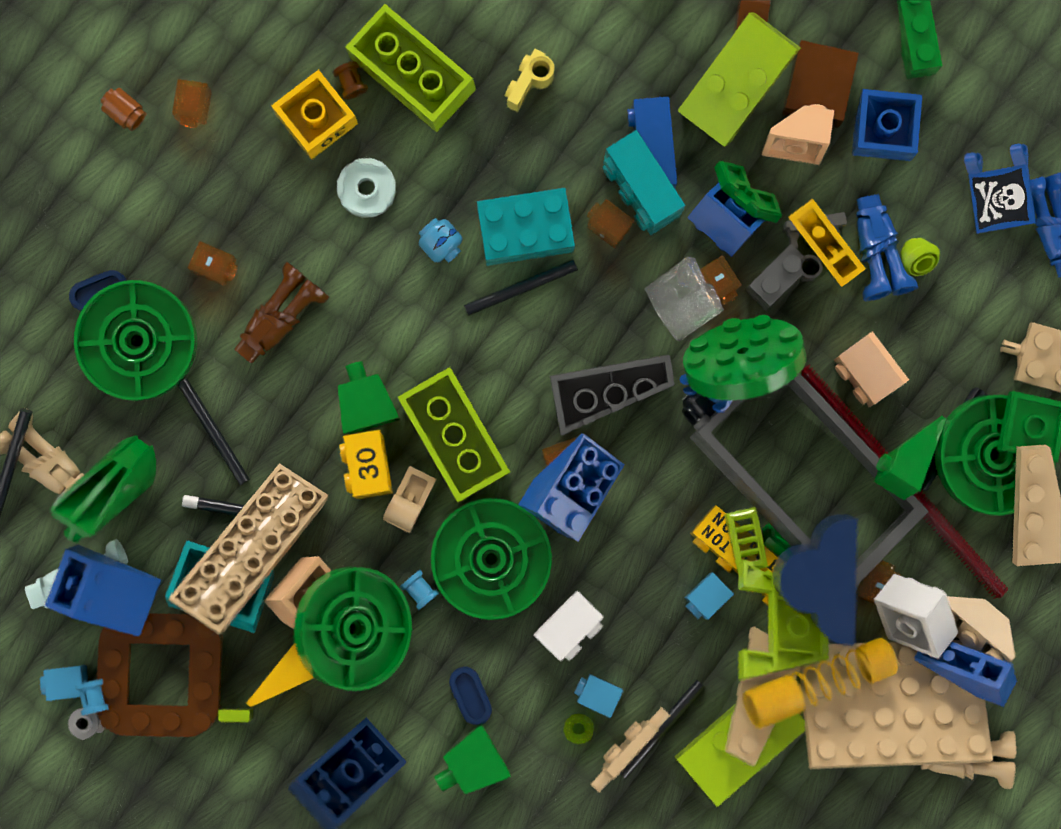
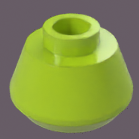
(919, 256)

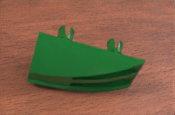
(106, 488)

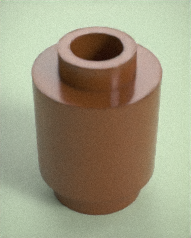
(123, 109)

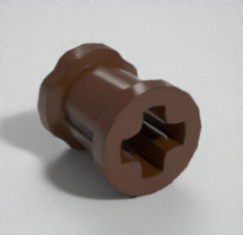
(350, 80)

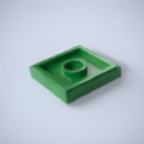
(1031, 422)

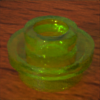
(578, 738)

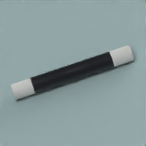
(211, 505)

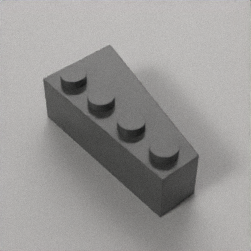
(598, 391)

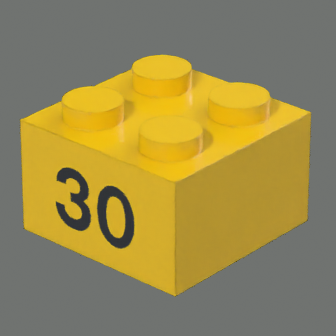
(314, 114)
(366, 464)

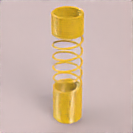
(784, 698)

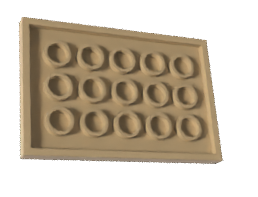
(894, 721)

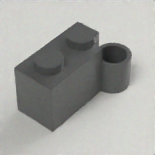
(781, 276)

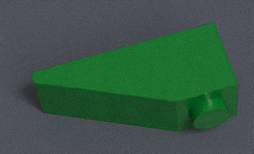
(906, 466)

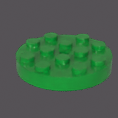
(106, 332)
(744, 358)
(965, 458)
(461, 563)
(380, 632)

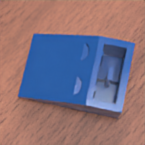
(572, 487)
(102, 591)

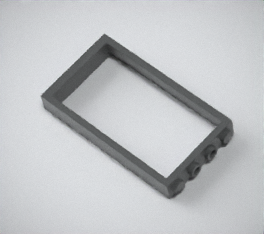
(767, 506)

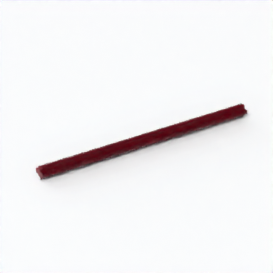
(933, 515)

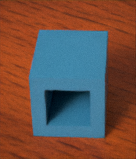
(707, 597)
(61, 682)
(598, 694)

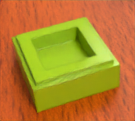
(236, 714)

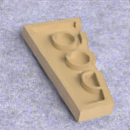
(1036, 508)
(744, 738)

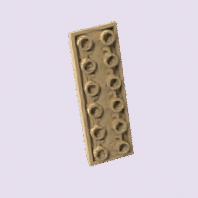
(249, 549)

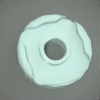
(366, 205)

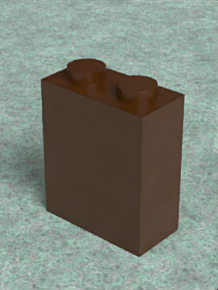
(821, 77)

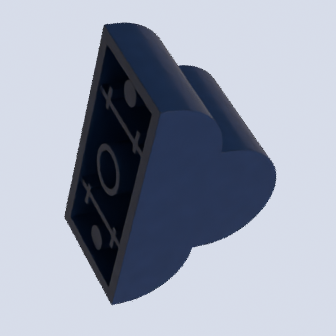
(822, 577)
(347, 775)

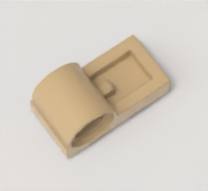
(409, 499)

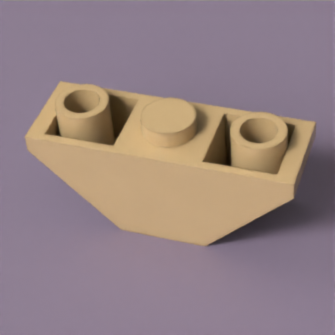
(982, 627)

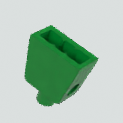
(364, 401)
(473, 763)

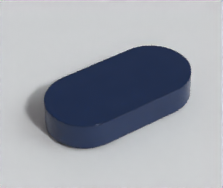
(86, 289)
(470, 695)

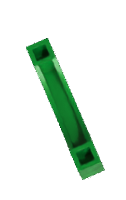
(918, 39)

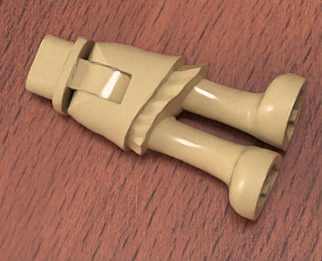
(52, 468)
(1003, 771)

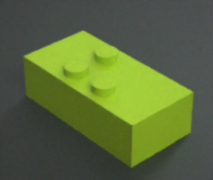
(410, 67)
(739, 79)
(453, 434)
(722, 773)

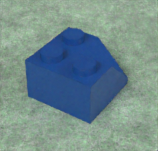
(887, 125)

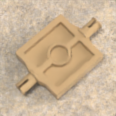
(1038, 357)
(619, 756)

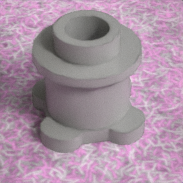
(76, 728)

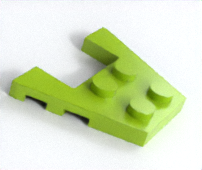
(791, 633)

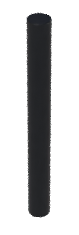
(520, 287)
(213, 432)
(13, 454)
(675, 713)

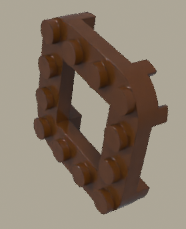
(161, 720)

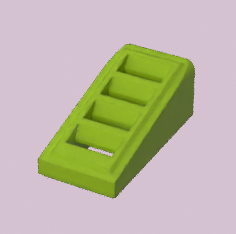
(757, 538)

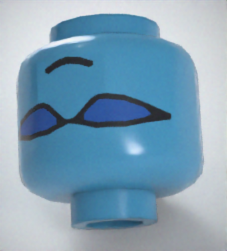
(440, 240)

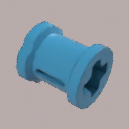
(419, 590)
(91, 697)

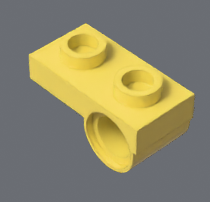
(518, 90)

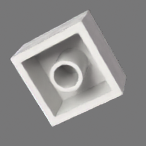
(916, 615)
(569, 626)

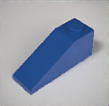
(653, 122)
(973, 671)

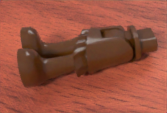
(271, 325)

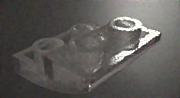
(684, 299)

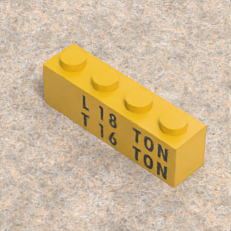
(713, 536)

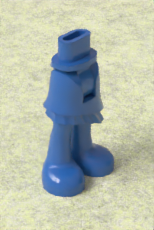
(1049, 227)
(877, 236)

